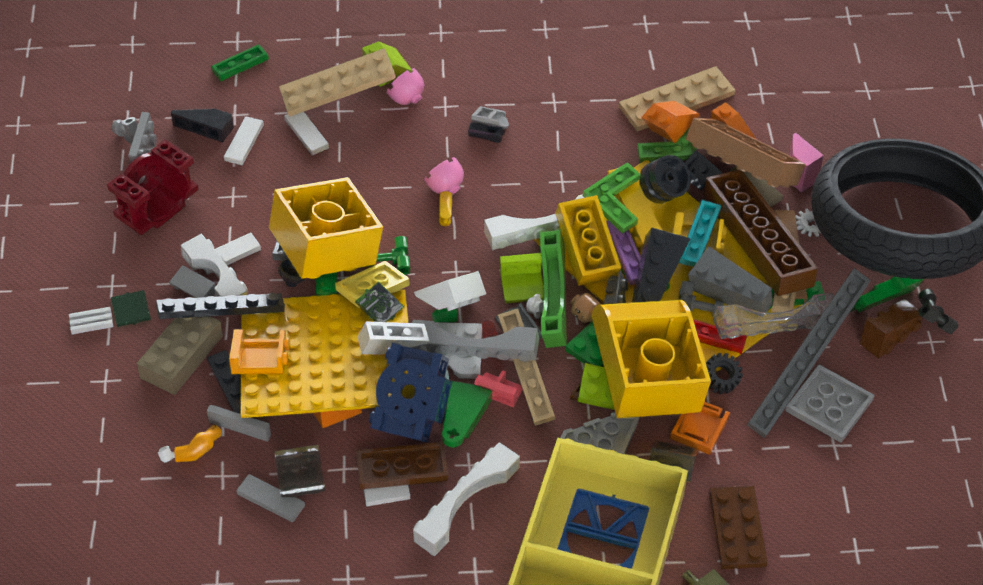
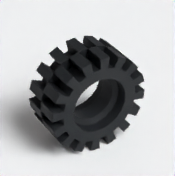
(732, 369)

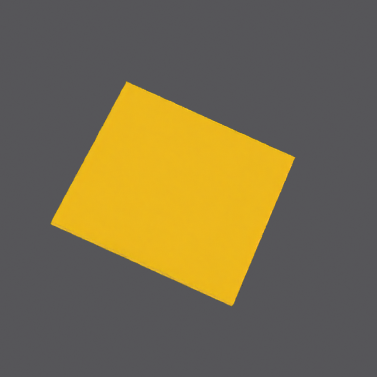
(323, 359)

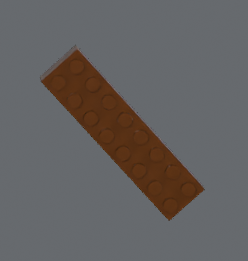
(761, 233)

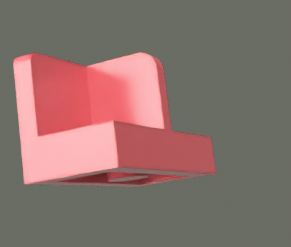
(502, 389)

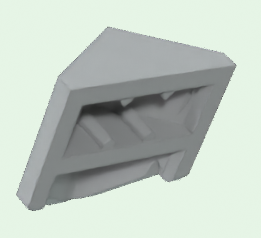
(490, 117)

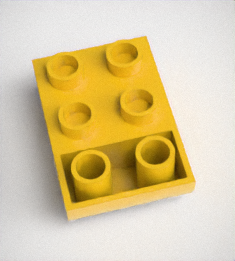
(651, 358)

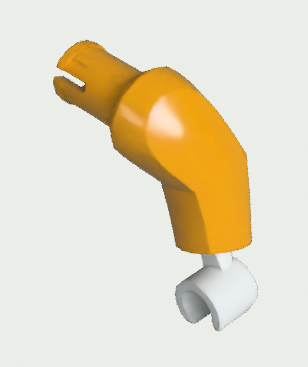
(197, 448)

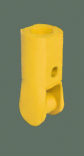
(445, 208)

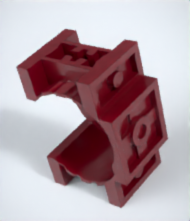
(161, 192)

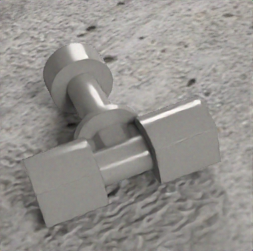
(125, 128)

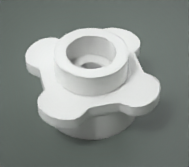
(535, 305)

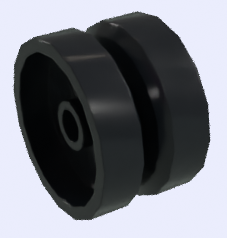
(664, 179)

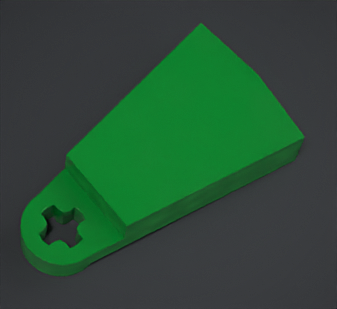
(464, 411)

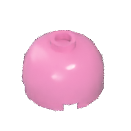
(407, 88)
(446, 177)

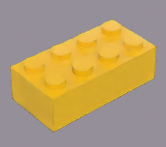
(587, 240)

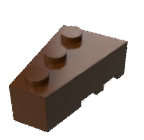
(890, 328)

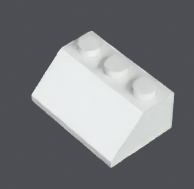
(453, 292)

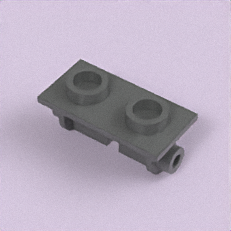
(616, 289)

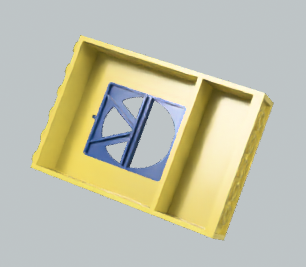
(588, 477)

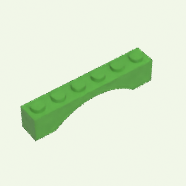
(554, 309)

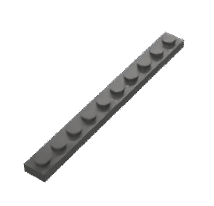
(808, 353)

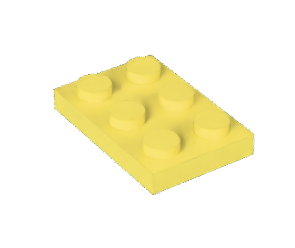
(386, 274)

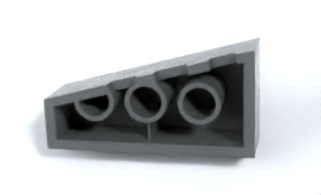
(729, 283)

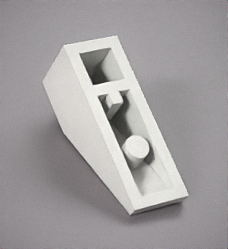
(378, 336)

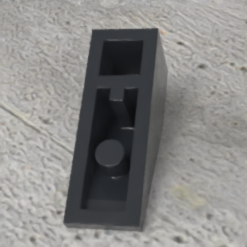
(204, 122)

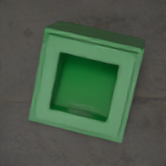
(445, 316)

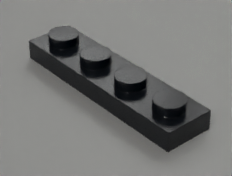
(229, 383)

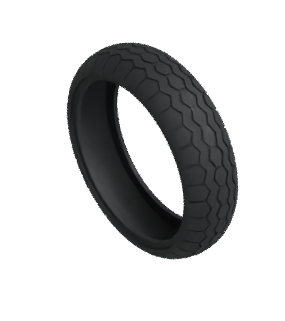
(888, 249)

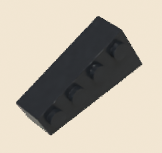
(657, 264)

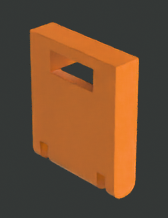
(702, 425)

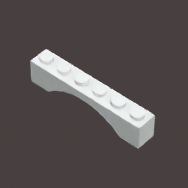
(507, 231)
(493, 469)

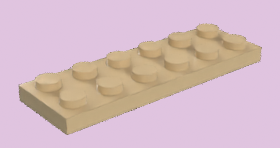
(337, 82)
(692, 91)

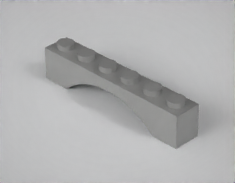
(517, 343)

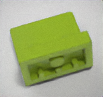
(521, 277)

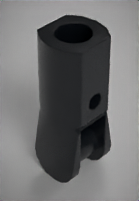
(490, 133)

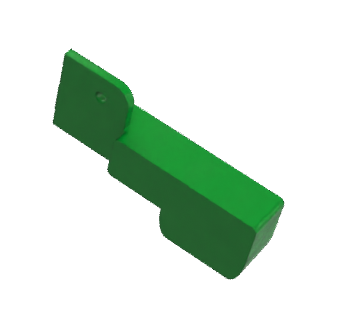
(885, 292)

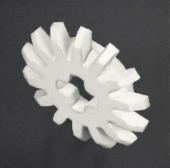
(803, 223)

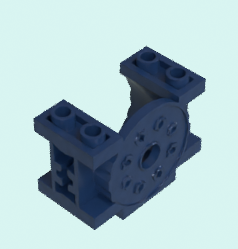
(401, 421)

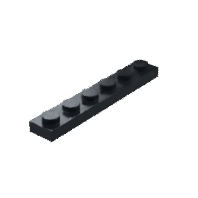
(220, 306)

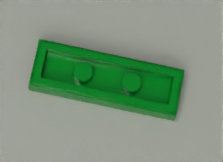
(239, 62)

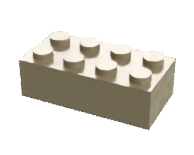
(179, 352)

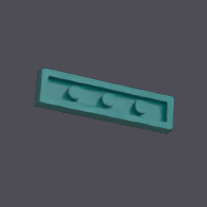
(700, 232)

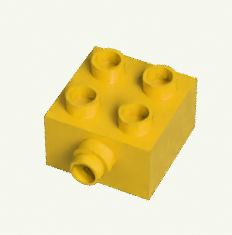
(325, 227)

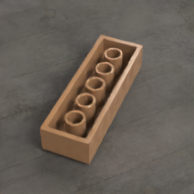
(745, 152)

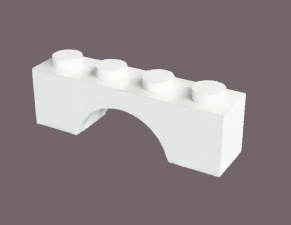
(201, 255)

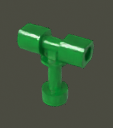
(397, 255)

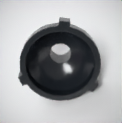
(289, 274)

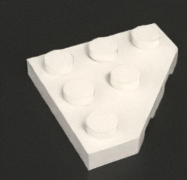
(468, 366)

